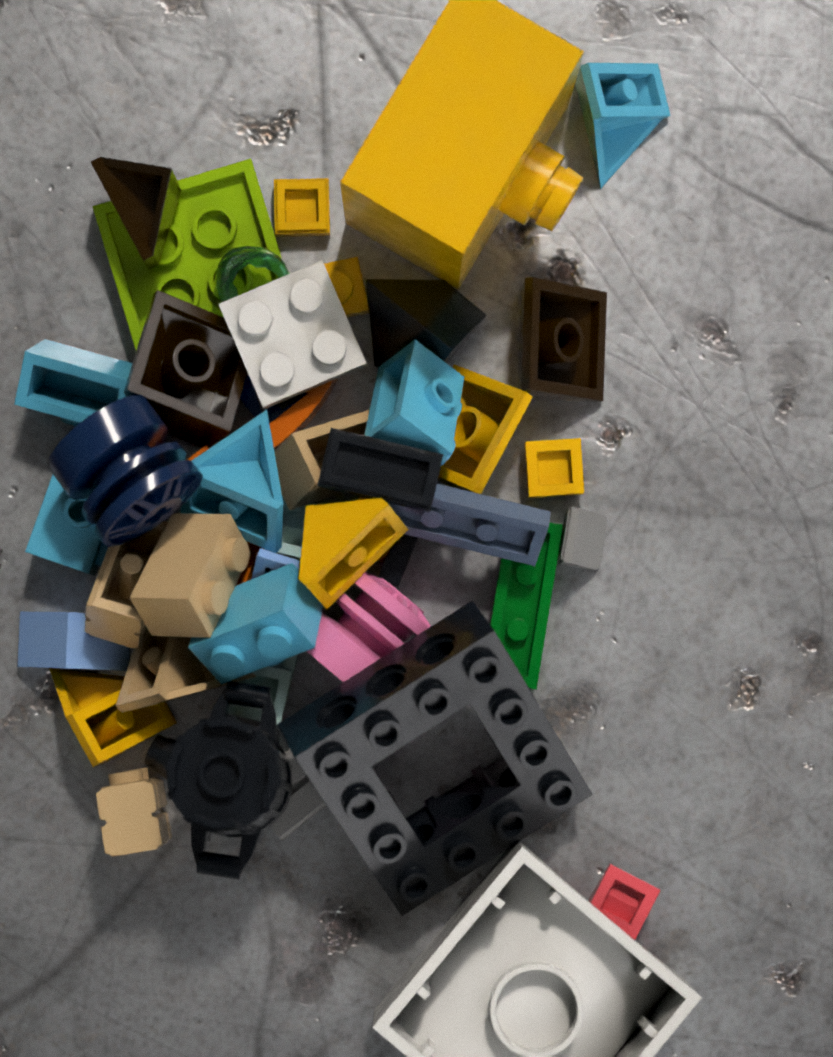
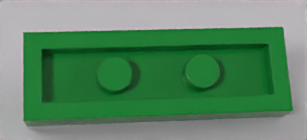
(524, 605)

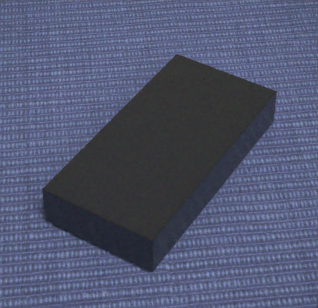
(380, 470)

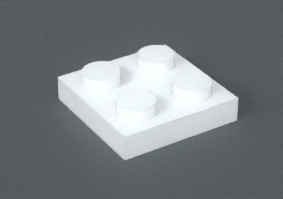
(292, 334)

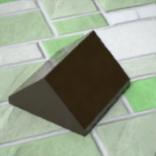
(562, 341)

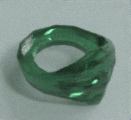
(237, 259)

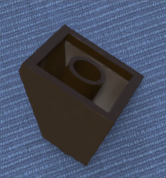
(188, 370)

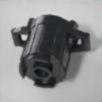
(230, 778)

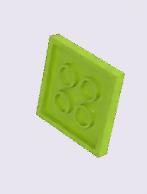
(211, 217)

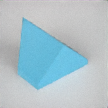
(619, 110)
(243, 482)

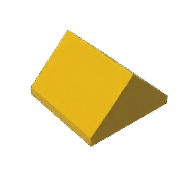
(482, 430)

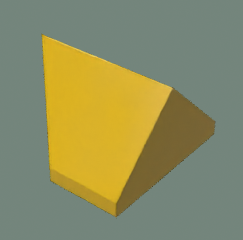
(343, 543)
(96, 721)

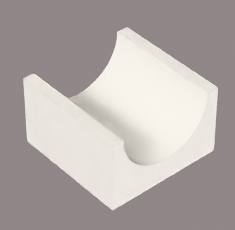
(532, 976)

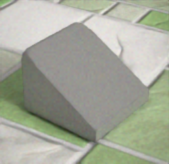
(582, 539)

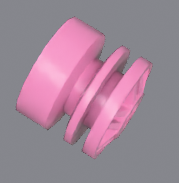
(368, 629)

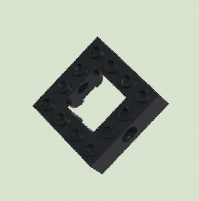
(398, 701)

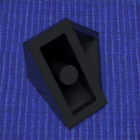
(421, 312)

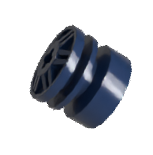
(124, 470)

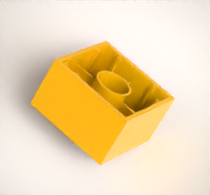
(466, 140)

